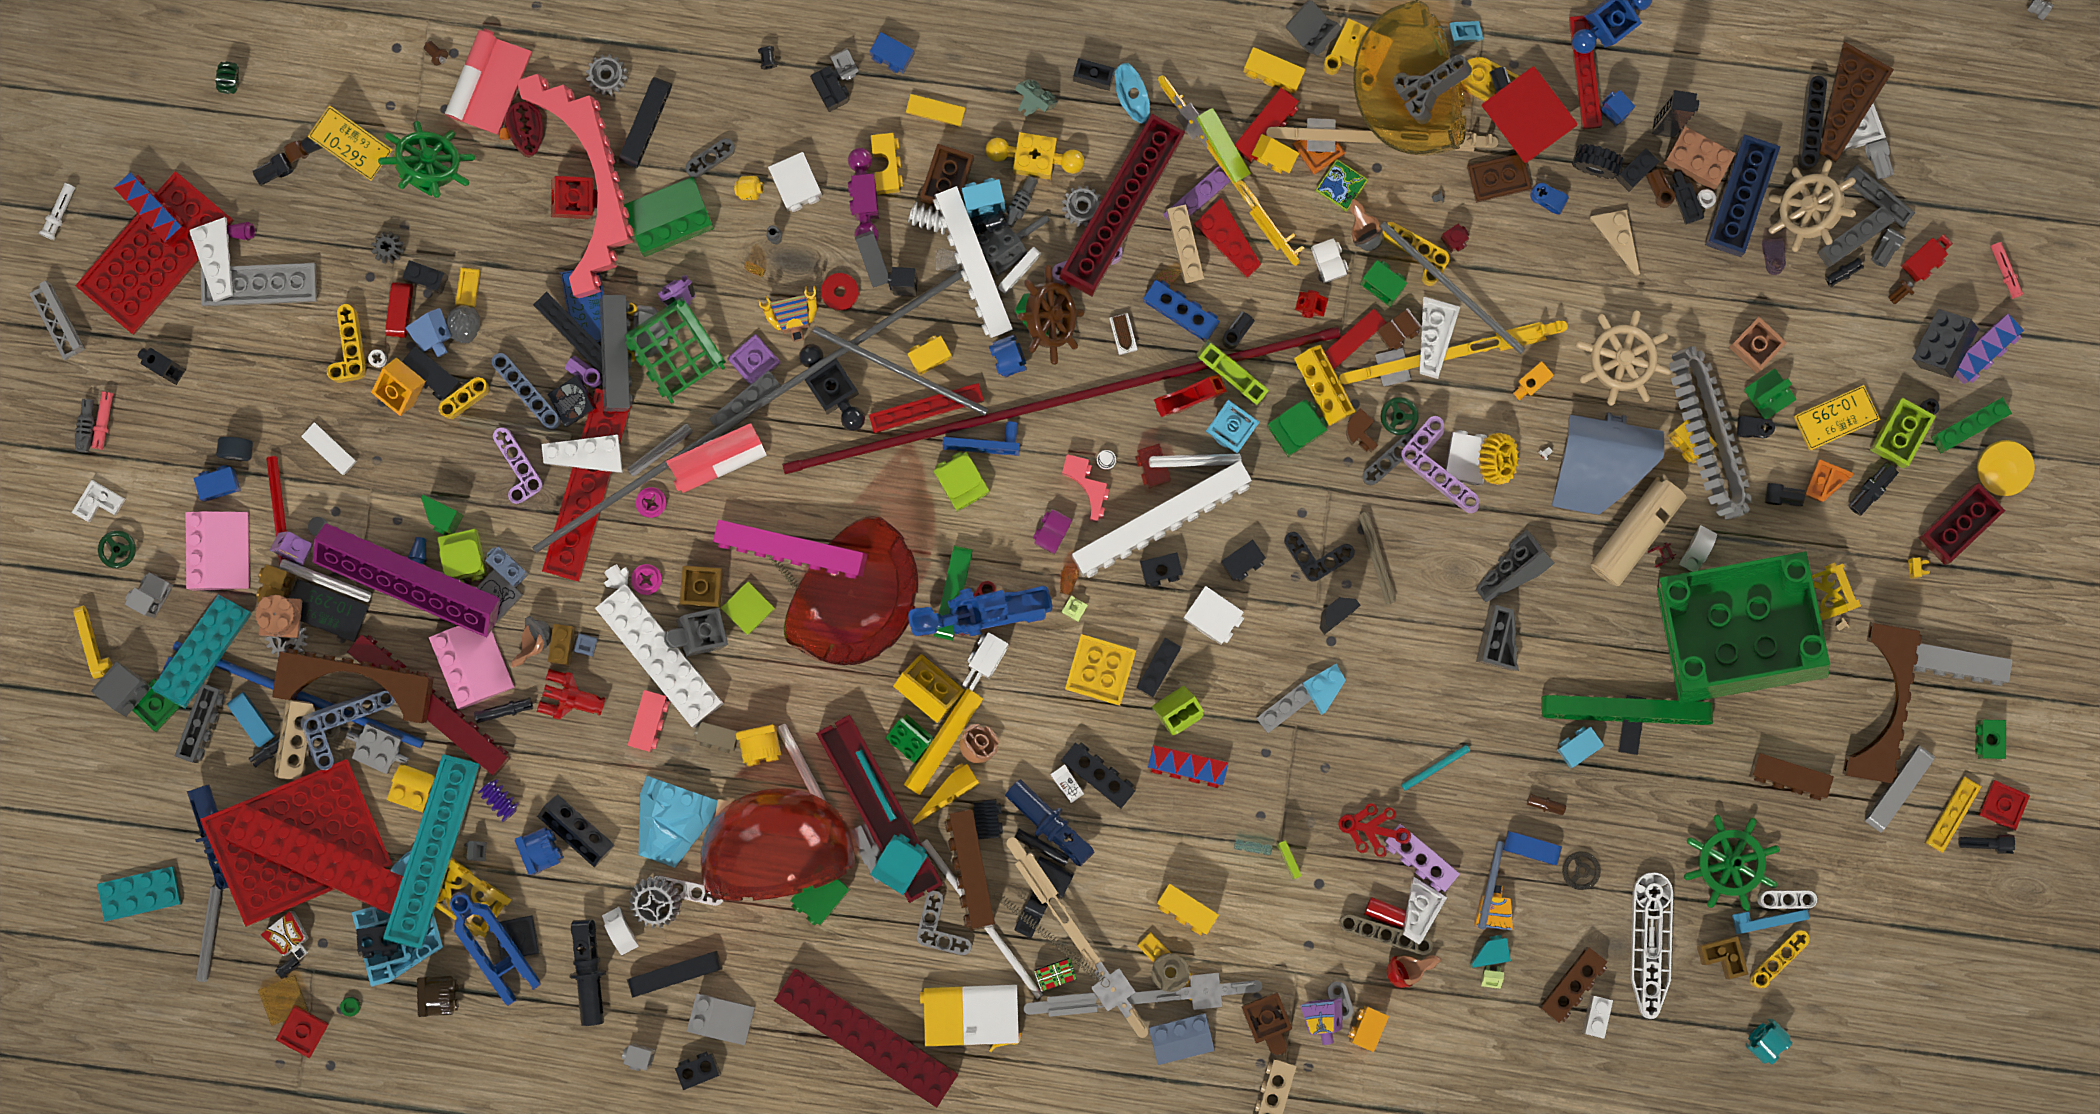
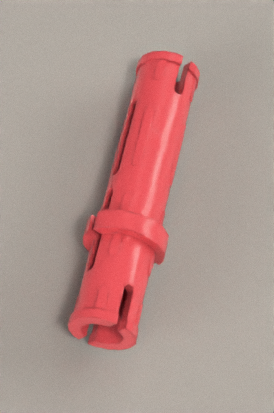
(2010, 277)
(102, 420)

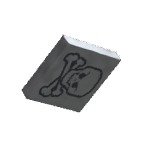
(501, 588)

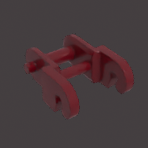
(1671, 555)

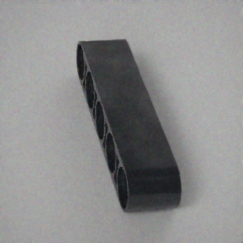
(1815, 114)
(645, 122)
(674, 974)

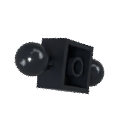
(833, 373)

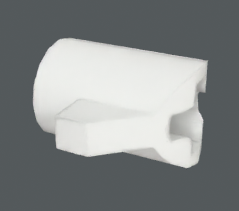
(616, 577)

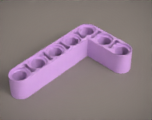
(1436, 470)

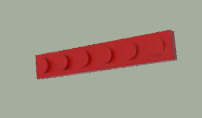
(1586, 79)
(922, 409)

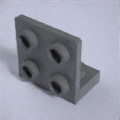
(1001, 248)

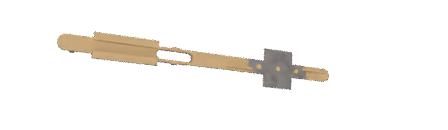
(1322, 136)
(1119, 986)

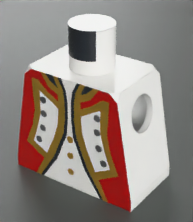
(287, 935)

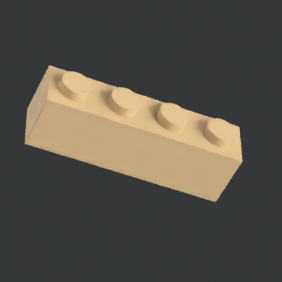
(1184, 243)

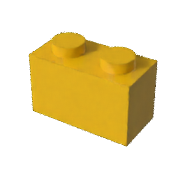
(1275, 153)
(929, 355)

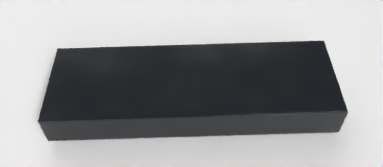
(1630, 734)

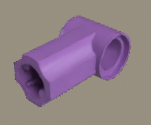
(578, 367)

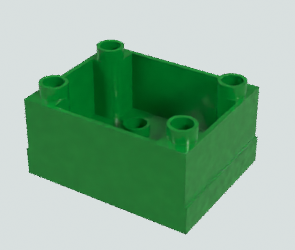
(1743, 627)

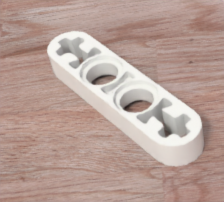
(687, 891)

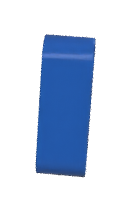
(1532, 848)

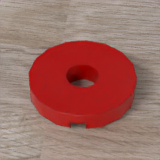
(839, 280)

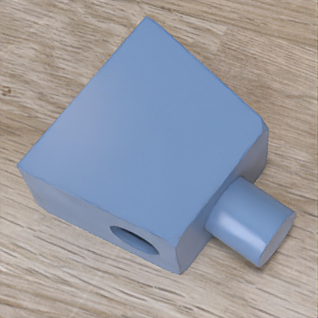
(430, 332)

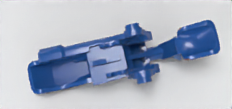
(985, 611)

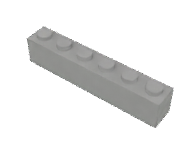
(1963, 664)

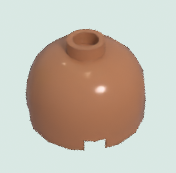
(978, 744)

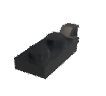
(1686, 199)

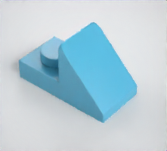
(1465, 32)

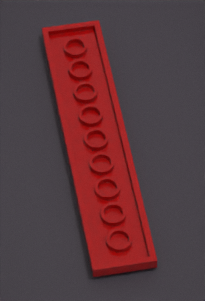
(584, 491)
(315, 858)

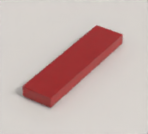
(1354, 338)

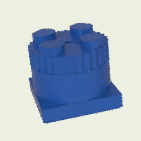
(539, 850)

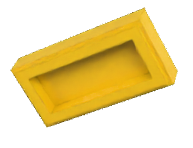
(467, 287)

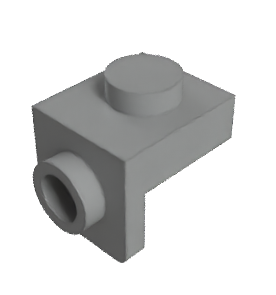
(844, 64)

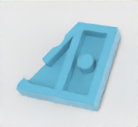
(1325, 687)

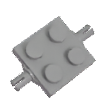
(377, 748)

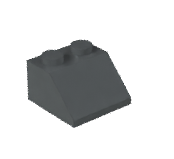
(121, 689)

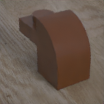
(1356, 431)

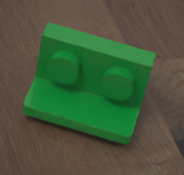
(1770, 394)
(909, 738)

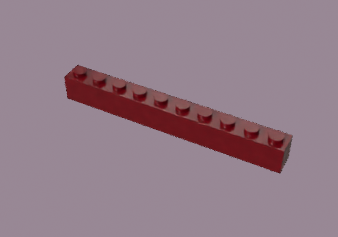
(440, 715)

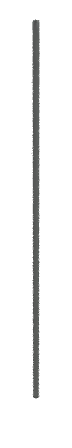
(768, 398)

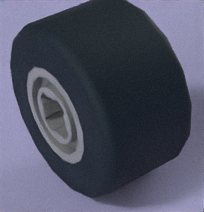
(234, 448)

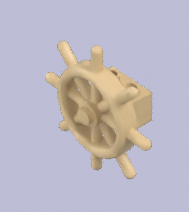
(1817, 210)
(1624, 358)

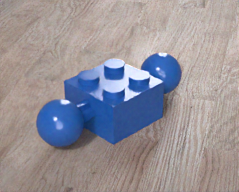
(1609, 23)

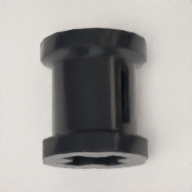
(767, 57)

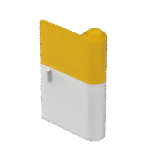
(970, 1015)

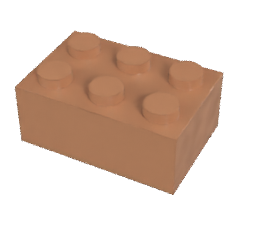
(1699, 158)

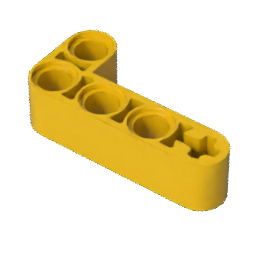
(1416, 242)
(347, 343)

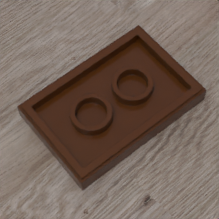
(1499, 178)

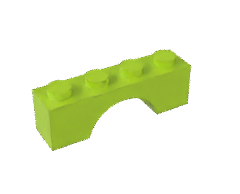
(1232, 372)

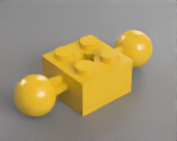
(1071, 161)

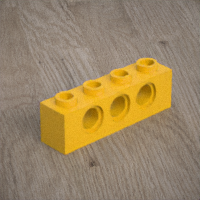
(1332, 389)

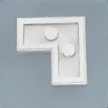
(95, 497)

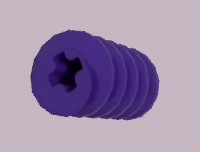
(498, 800)

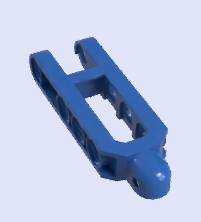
(464, 908)

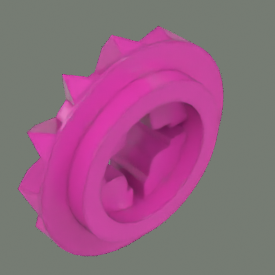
(642, 505)
(646, 589)

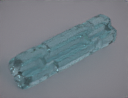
(1253, 847)

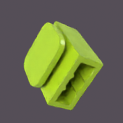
(961, 481)
(462, 555)
(1178, 710)

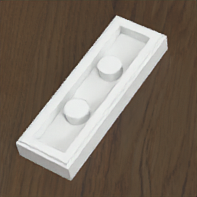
(329, 449)

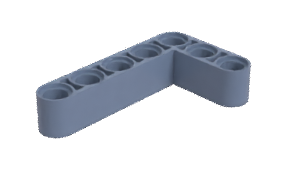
(339, 718)

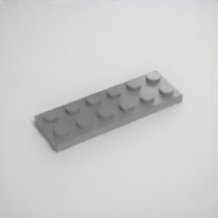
(267, 285)

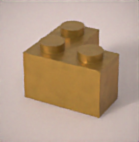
(274, 582)
(1728, 952)

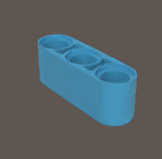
(251, 719)

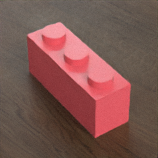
(649, 721)

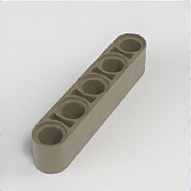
(1376, 934)

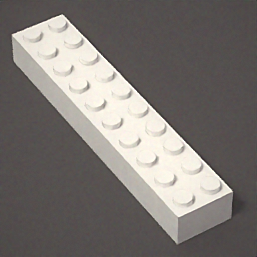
(1161, 519)

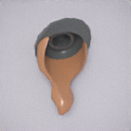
(1366, 228)
(534, 639)

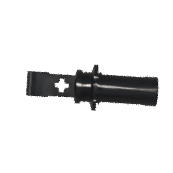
(587, 972)

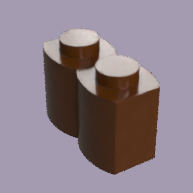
(1399, 329)

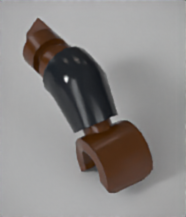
(300, 149)

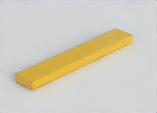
(943, 741)

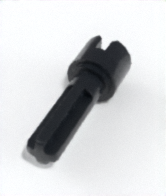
(2001, 843)

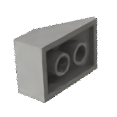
(720, 1019)

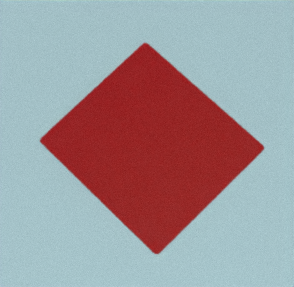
(1529, 114)

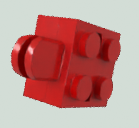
(573, 197)

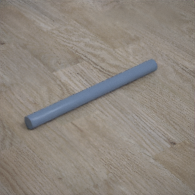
(1491, 885)

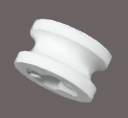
(379, 364)

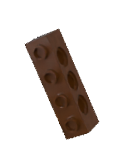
(1550, 1004)

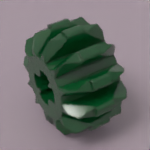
(227, 77)

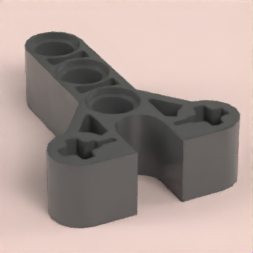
(1418, 84)

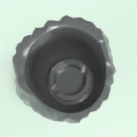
(463, 323)

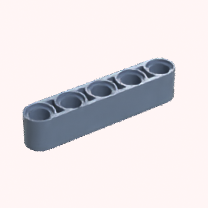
(519, 385)

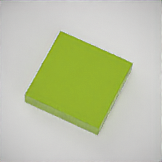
(747, 608)
(1289, 859)

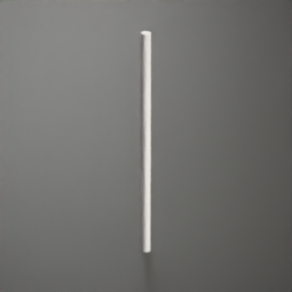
(991, 931)

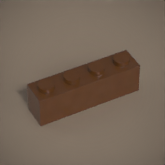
(1792, 776)

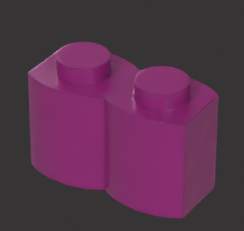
(1052, 532)

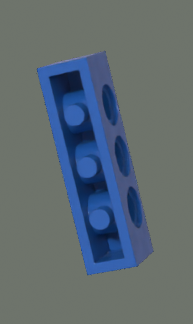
(1202, 331)

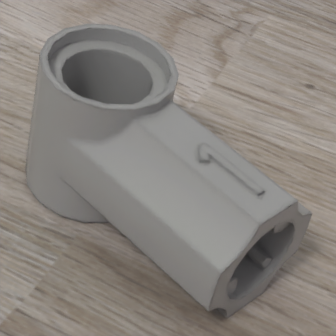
(1878, 153)

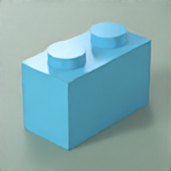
(1580, 746)

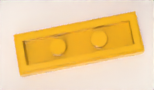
(935, 110)

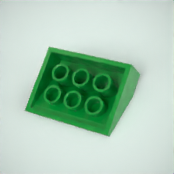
(668, 217)

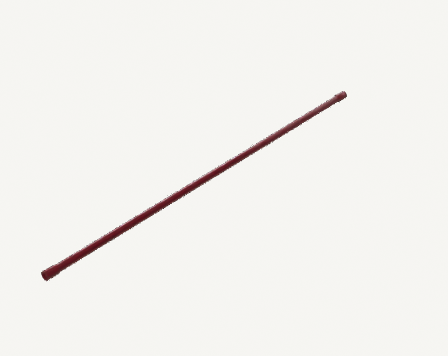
(798, 465)

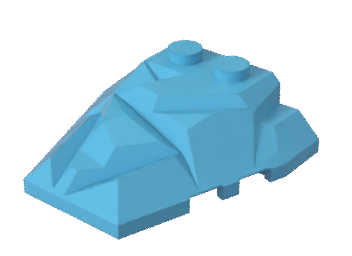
(671, 820)
(386, 968)

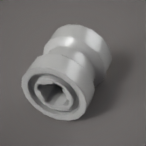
(2040, 8)

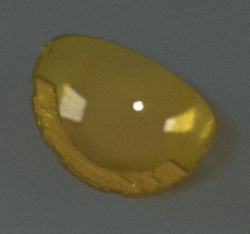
(1410, 43)

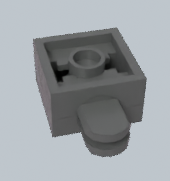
(698, 635)

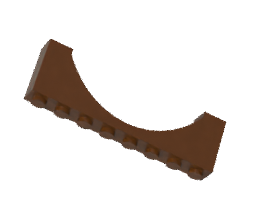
(408, 689)
(1879, 758)

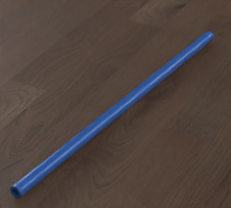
(303, 696)

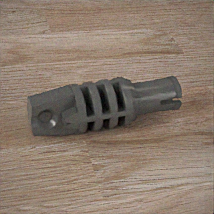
(1021, 201)
(85, 426)

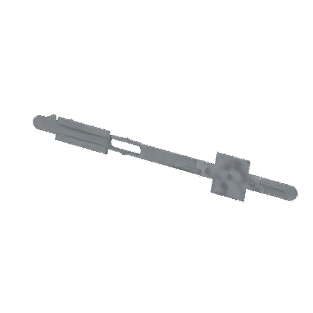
(1204, 992)

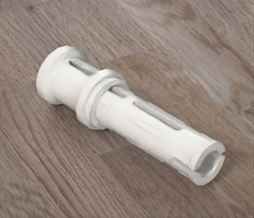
(56, 221)

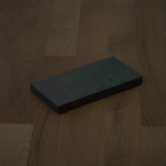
(329, 610)

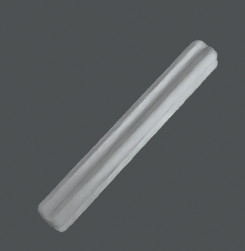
(659, 450)

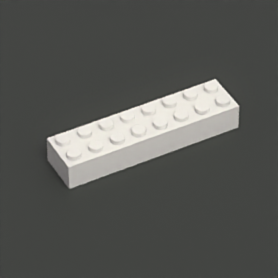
(665, 665)

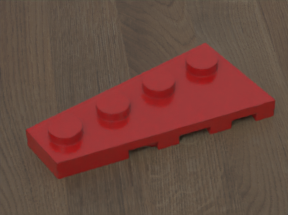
(1227, 237)

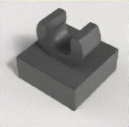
(476, 851)

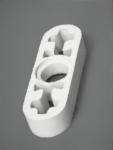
(1019, 270)

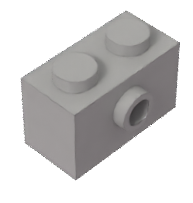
(638, 1057)

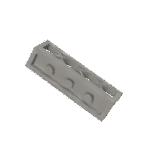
(61, 319)

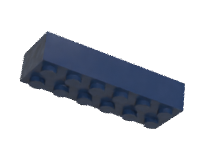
(1742, 195)

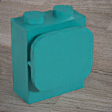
(899, 863)

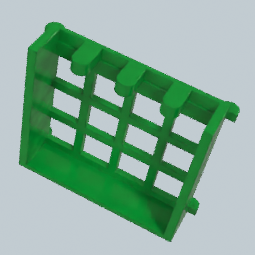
(698, 334)

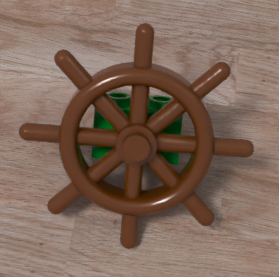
(1044, 317)

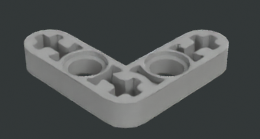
(931, 928)

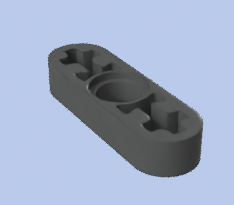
(696, 162)

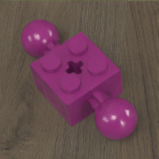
(863, 190)

